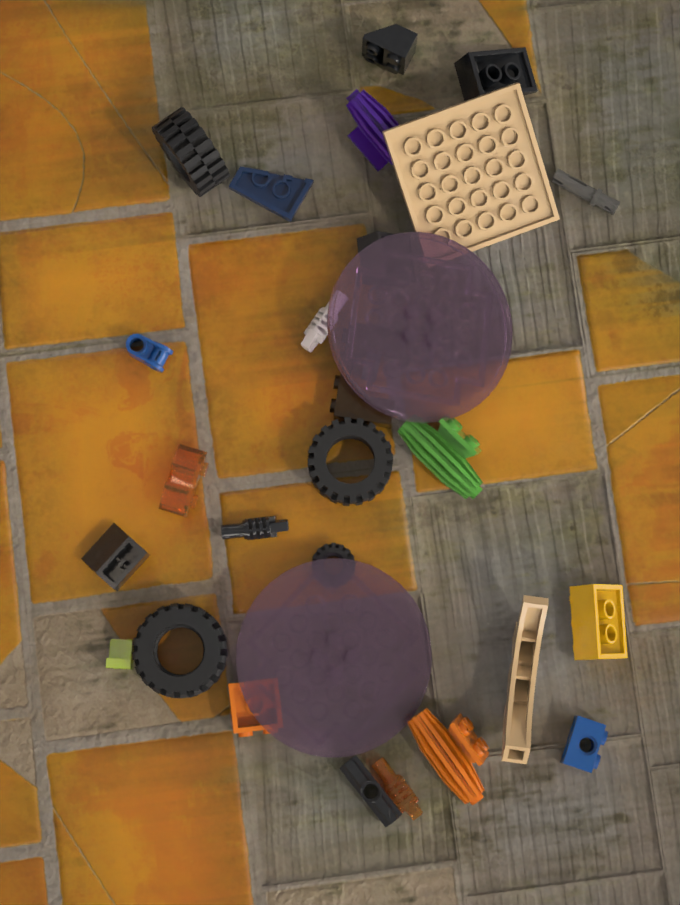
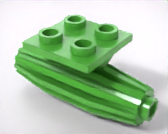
(445, 453)

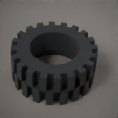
(191, 151)
(344, 492)

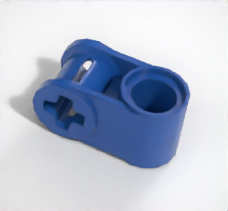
(150, 352)

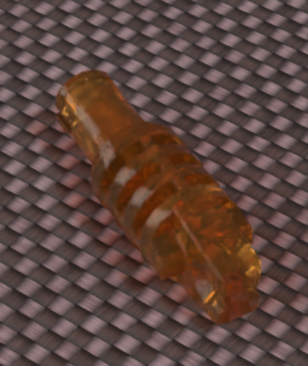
(398, 789)

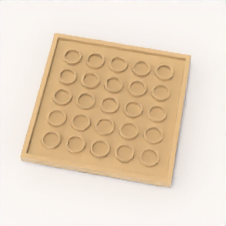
(473, 170)

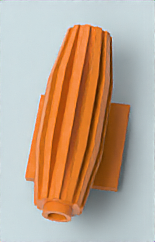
(452, 752)

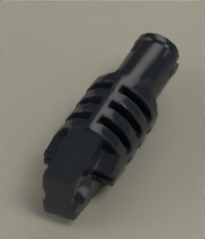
(255, 528)

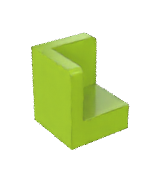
(120, 654)

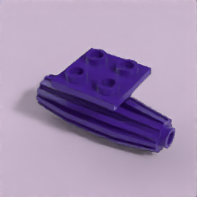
(371, 121)

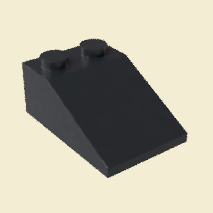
(493, 69)

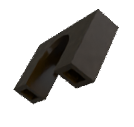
(352, 405)

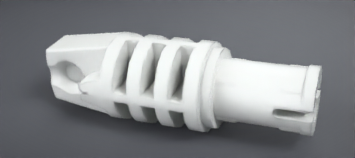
(316, 331)

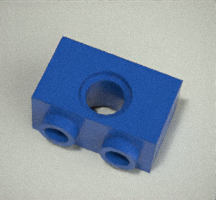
(580, 729)

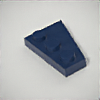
(271, 191)

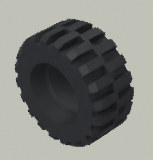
(146, 648)

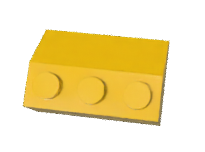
(598, 622)

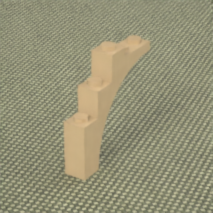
(522, 679)

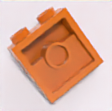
(241, 717)

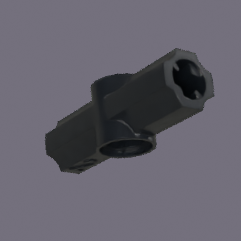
(380, 804)

